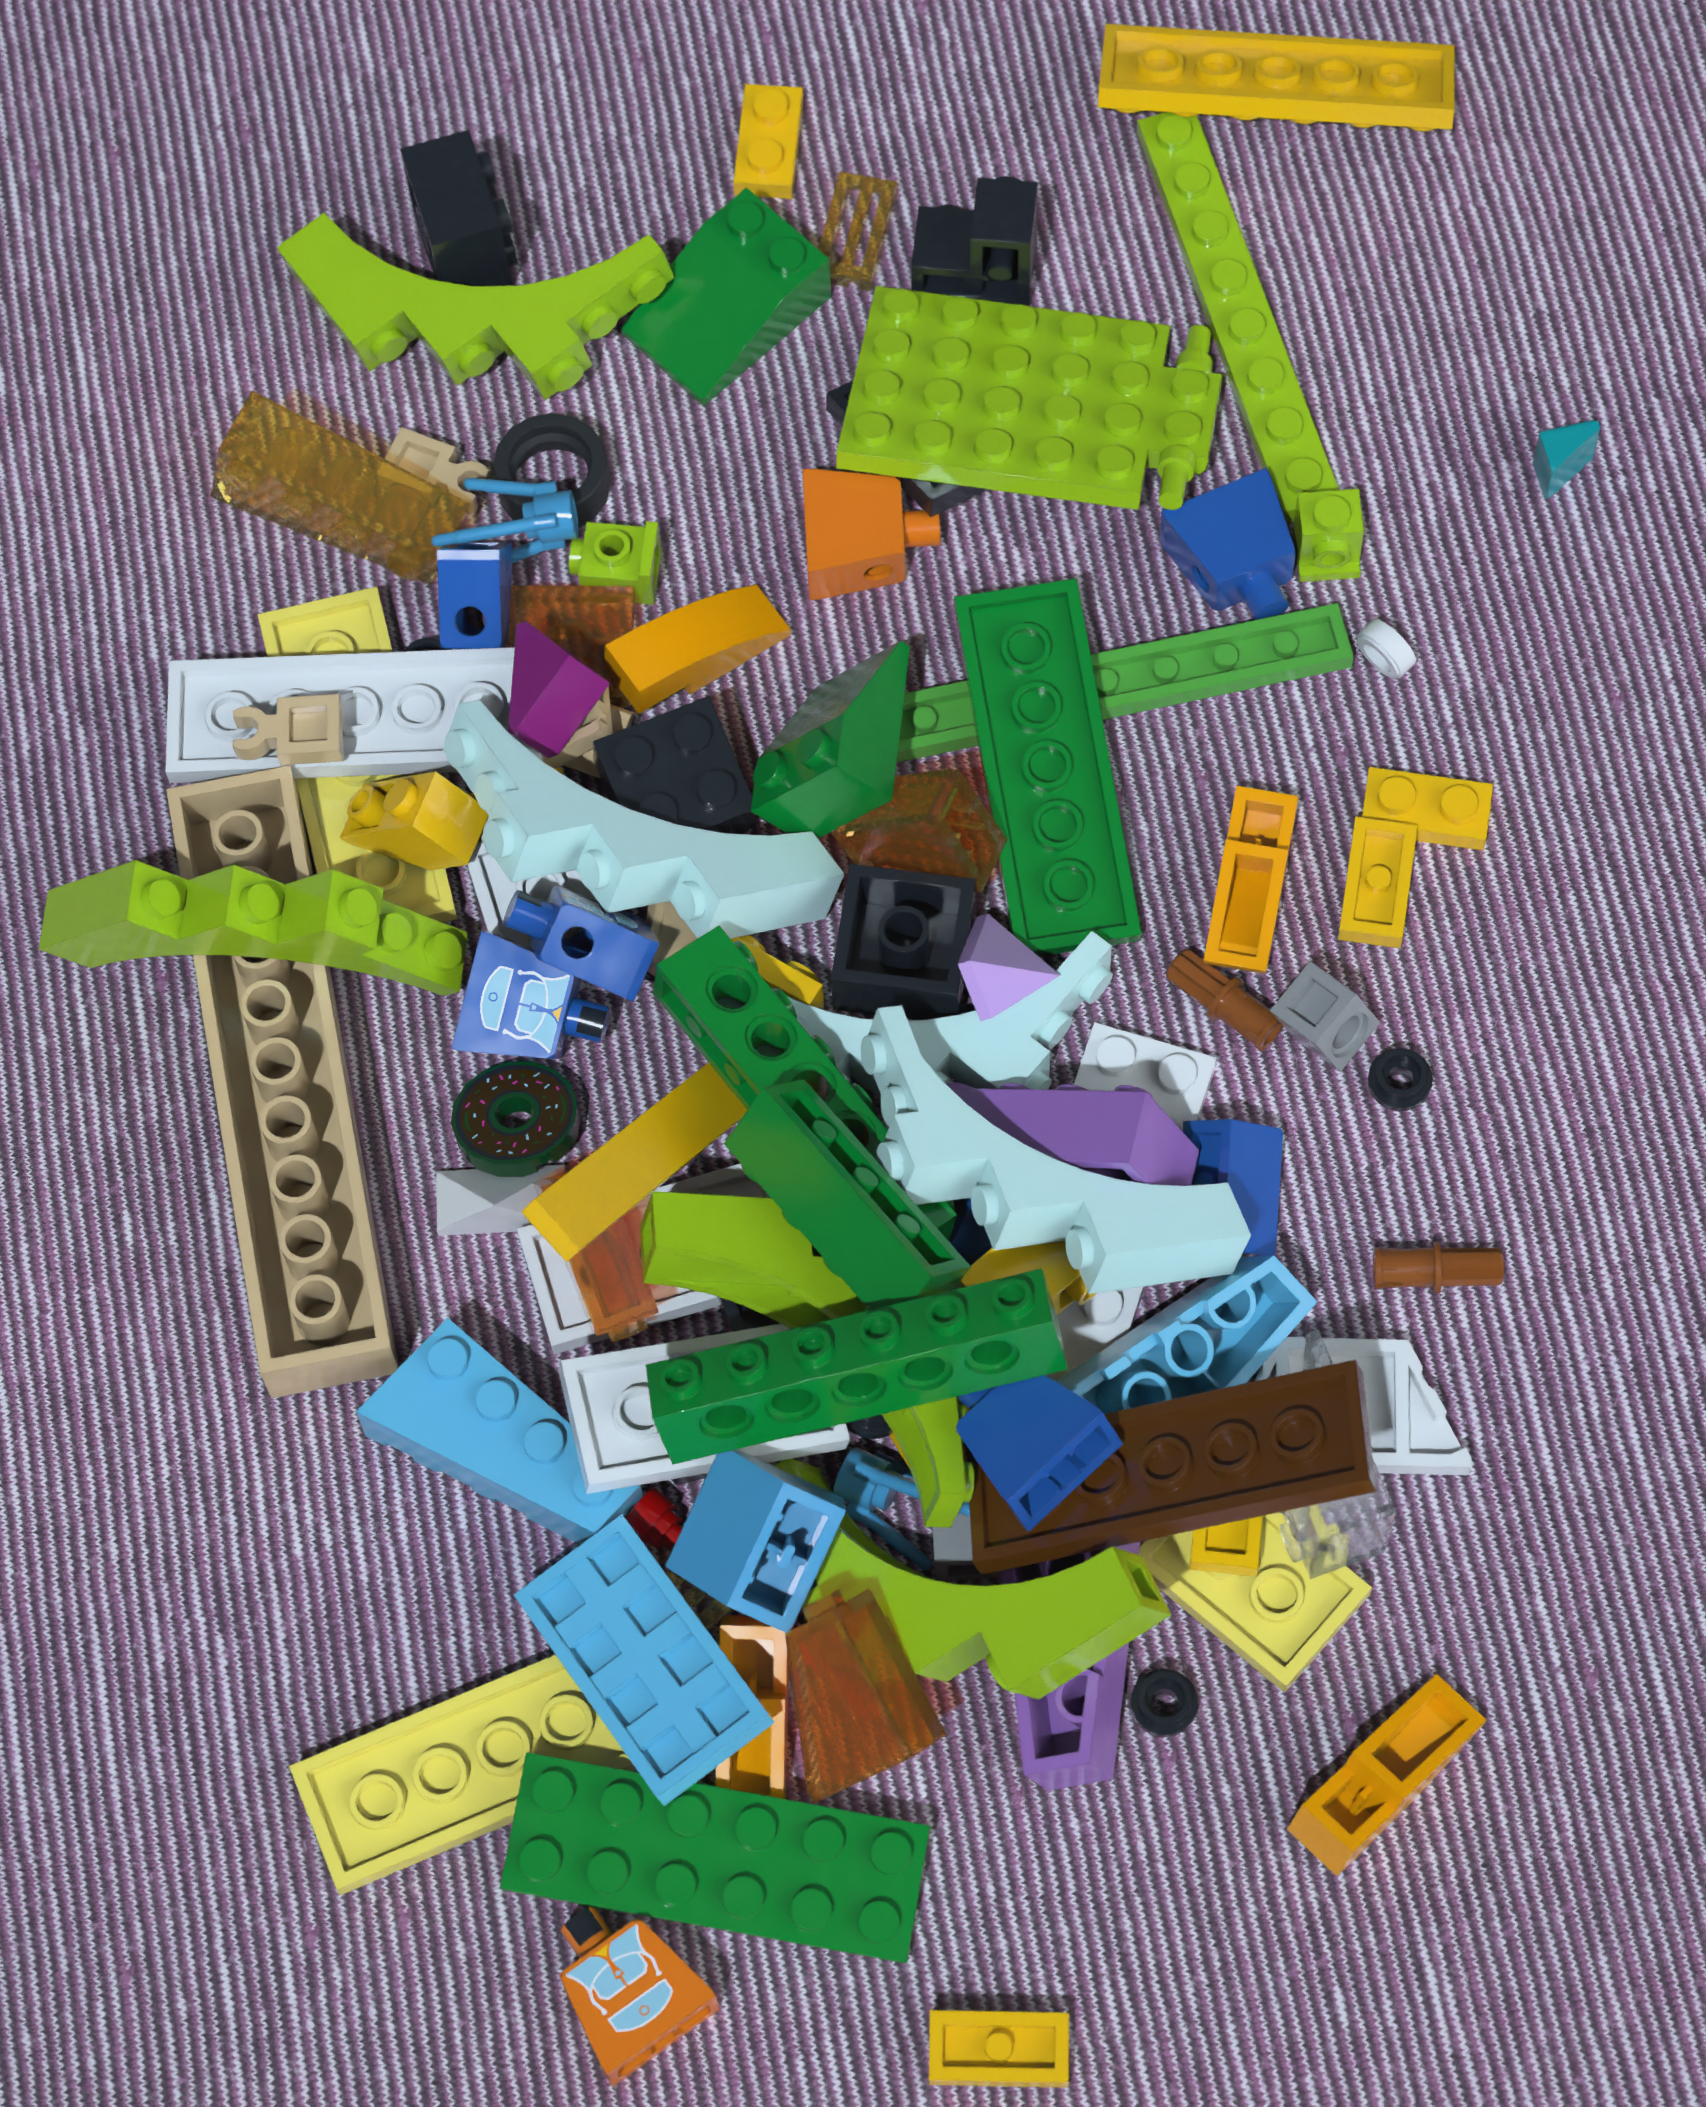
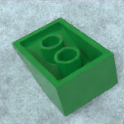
(731, 297)
(836, 749)

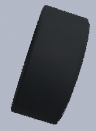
(558, 433)

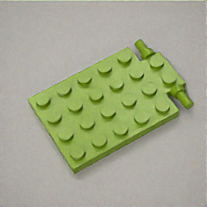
(1027, 400)

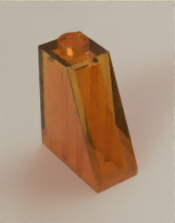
(927, 828)
(609, 1280)
(854, 1694)

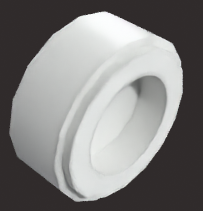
(1385, 649)

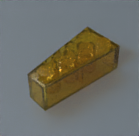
(332, 490)

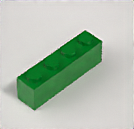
(842, 1198)

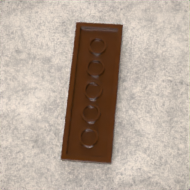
(1197, 1467)

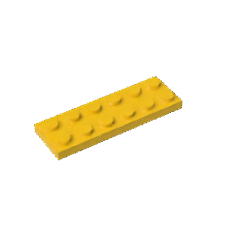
(1277, 77)

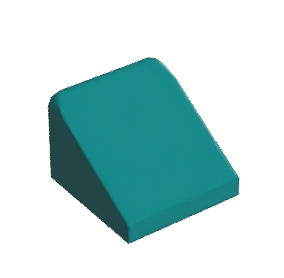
(1563, 454)

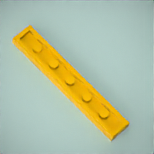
(634, 1162)

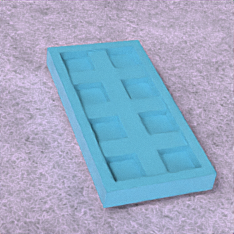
(643, 1660)

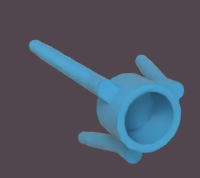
(549, 517)
(873, 1482)

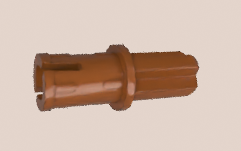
(1224, 999)
(1437, 1267)

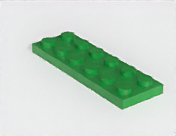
(1047, 766)
(716, 1859)

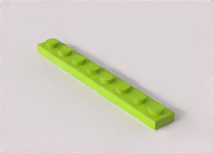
(1235, 307)

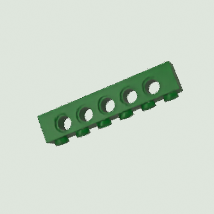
(718, 969)
(856, 1366)

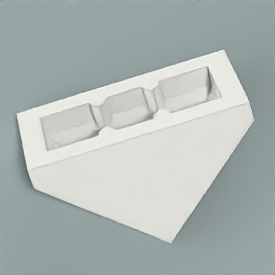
(483, 1202)

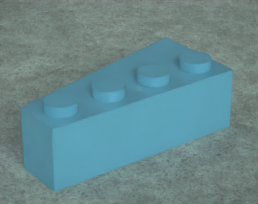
(1198, 1342)
(489, 1430)

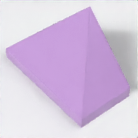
(999, 968)

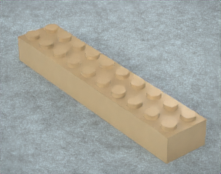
(285, 1110)

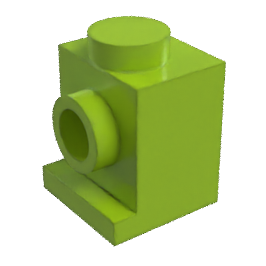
(1328, 535)
(619, 558)

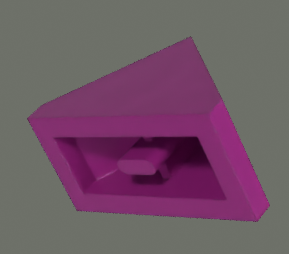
(549, 691)

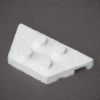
(1403, 1411)

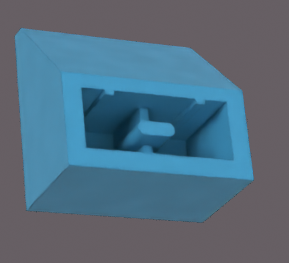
(756, 1538)

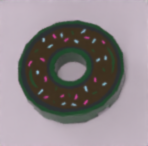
(507, 1090)

